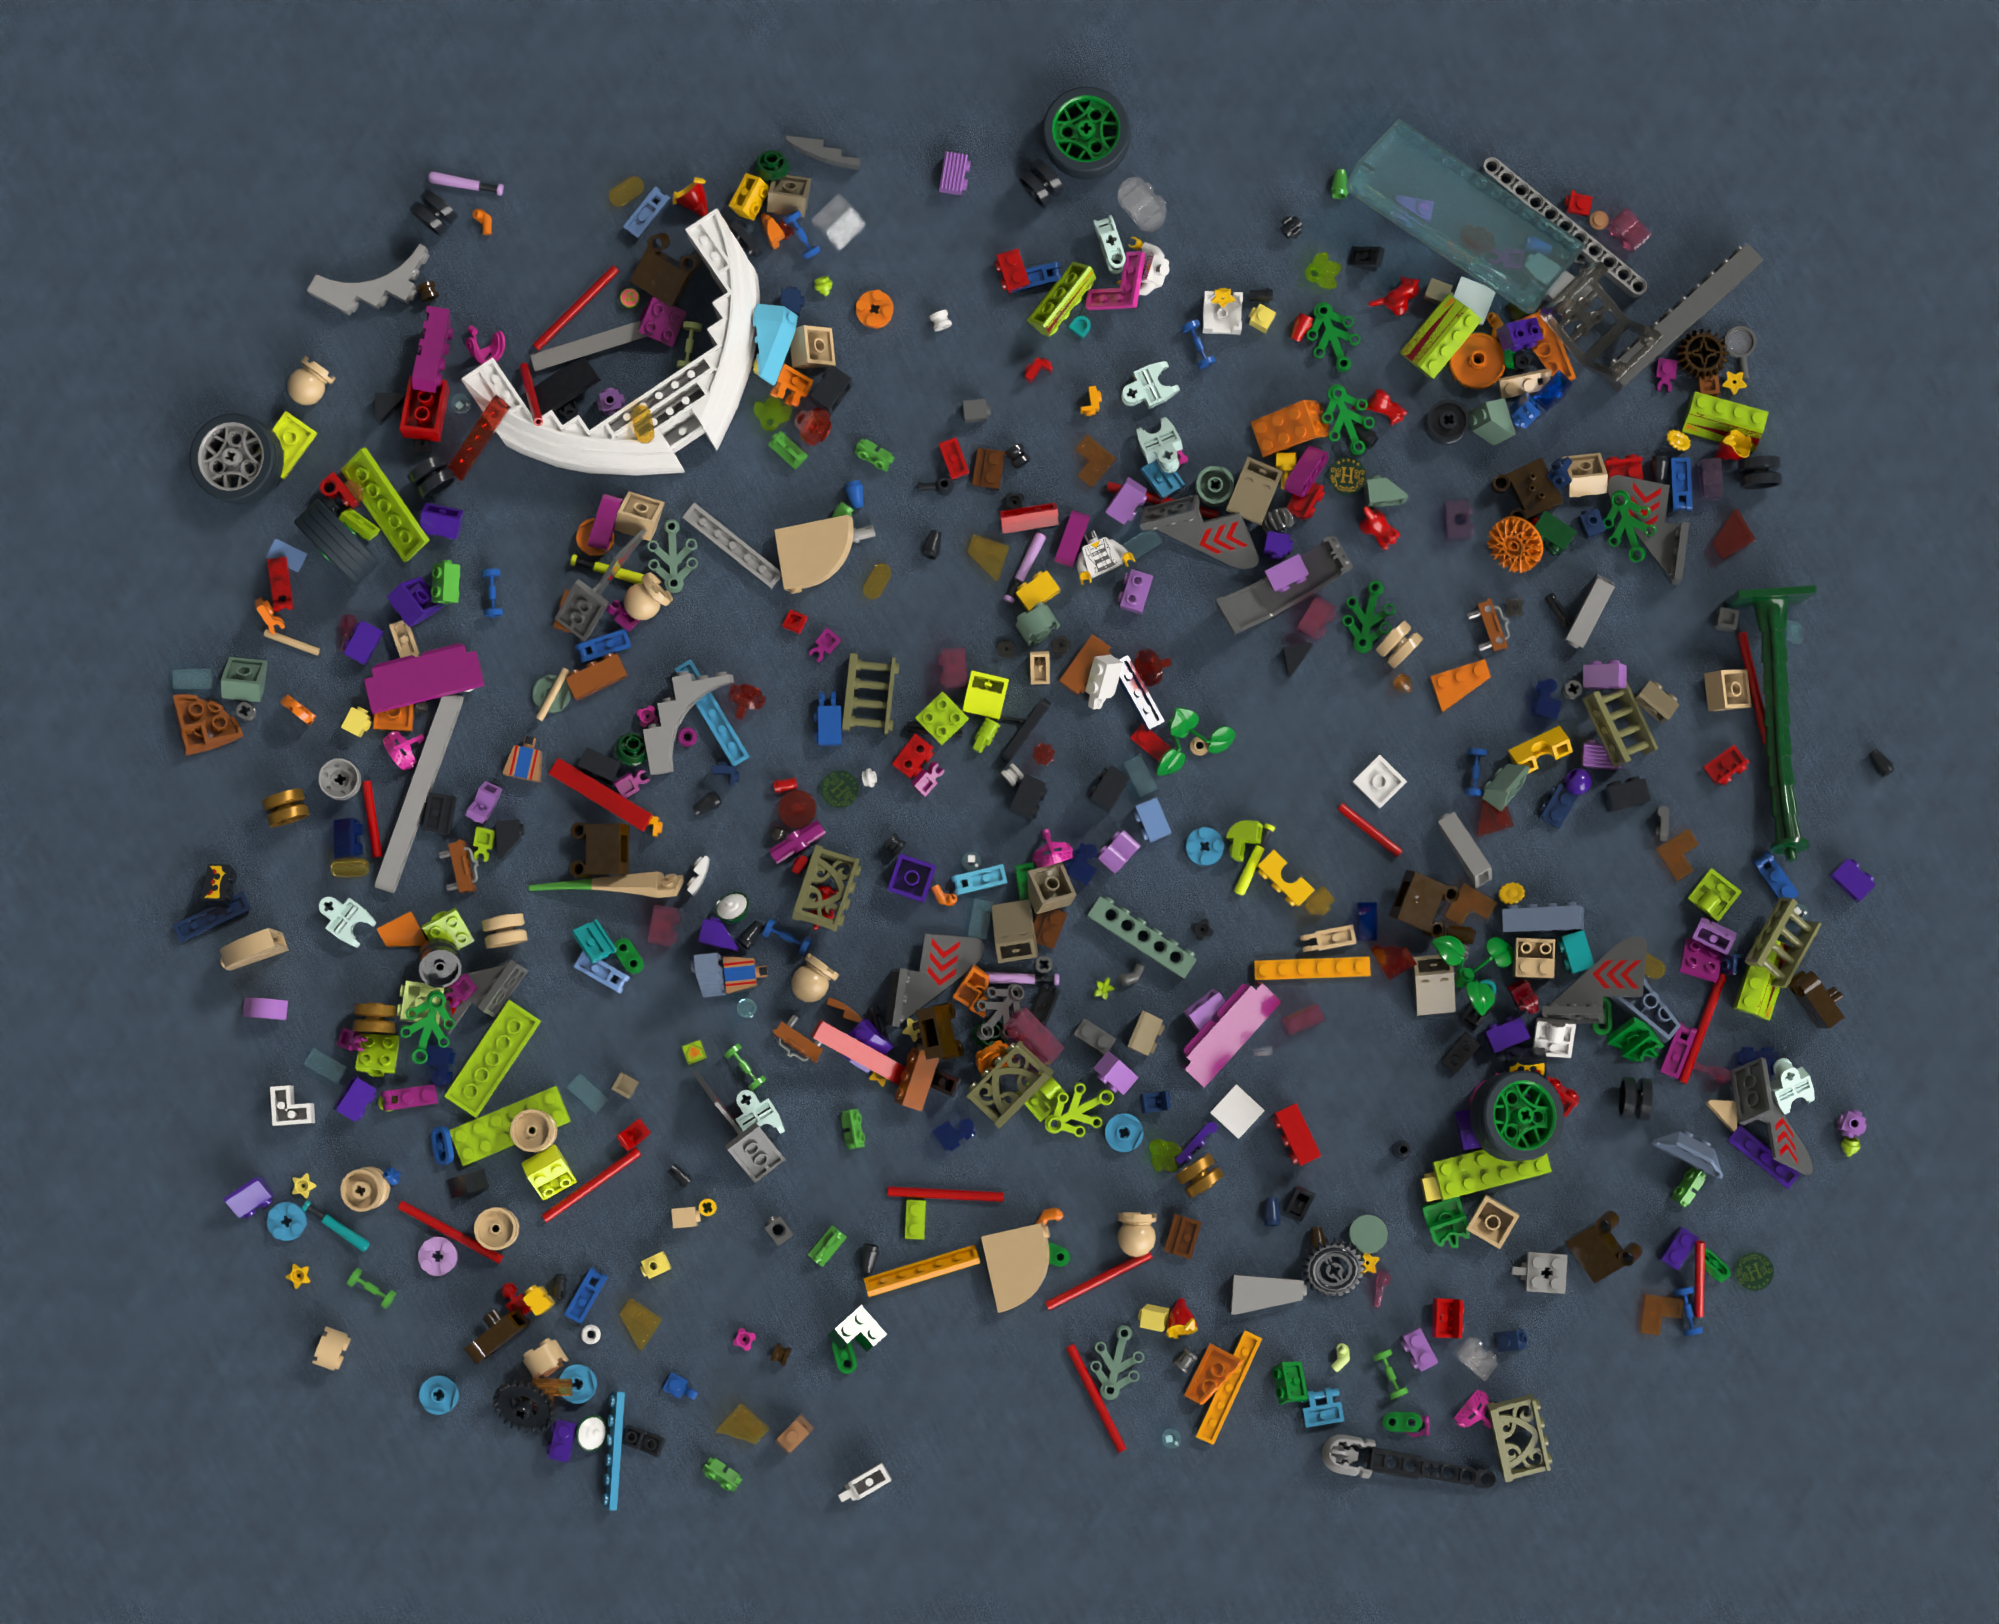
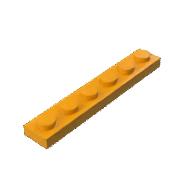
(1312, 968)
(921, 1270)
(1228, 1390)

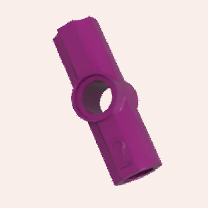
(797, 842)

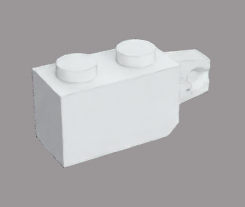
(1103, 679)
(866, 1483)

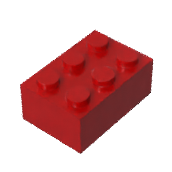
(424, 412)
(1296, 1135)

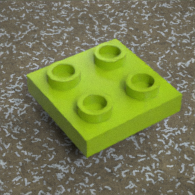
(942, 718)
(1714, 895)
(450, 927)
(378, 1054)
(1044, 1099)

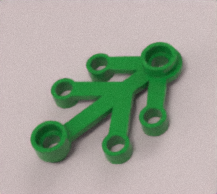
(1332, 333)
(1345, 416)
(1627, 522)
(1369, 619)
(427, 1024)

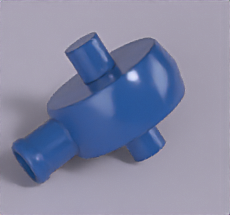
(392, 1176)

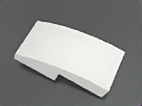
(701, 869)

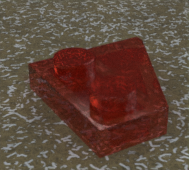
(1733, 536)
(1493, 820)
(1393, 960)

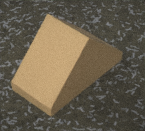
(1040, 667)
(1725, 1111)

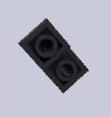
(643, 1440)

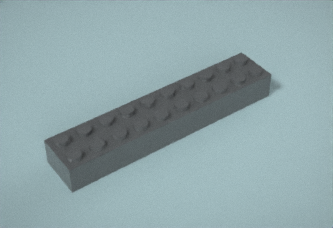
(1691, 309)

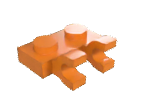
(794, 381)
(266, 611)

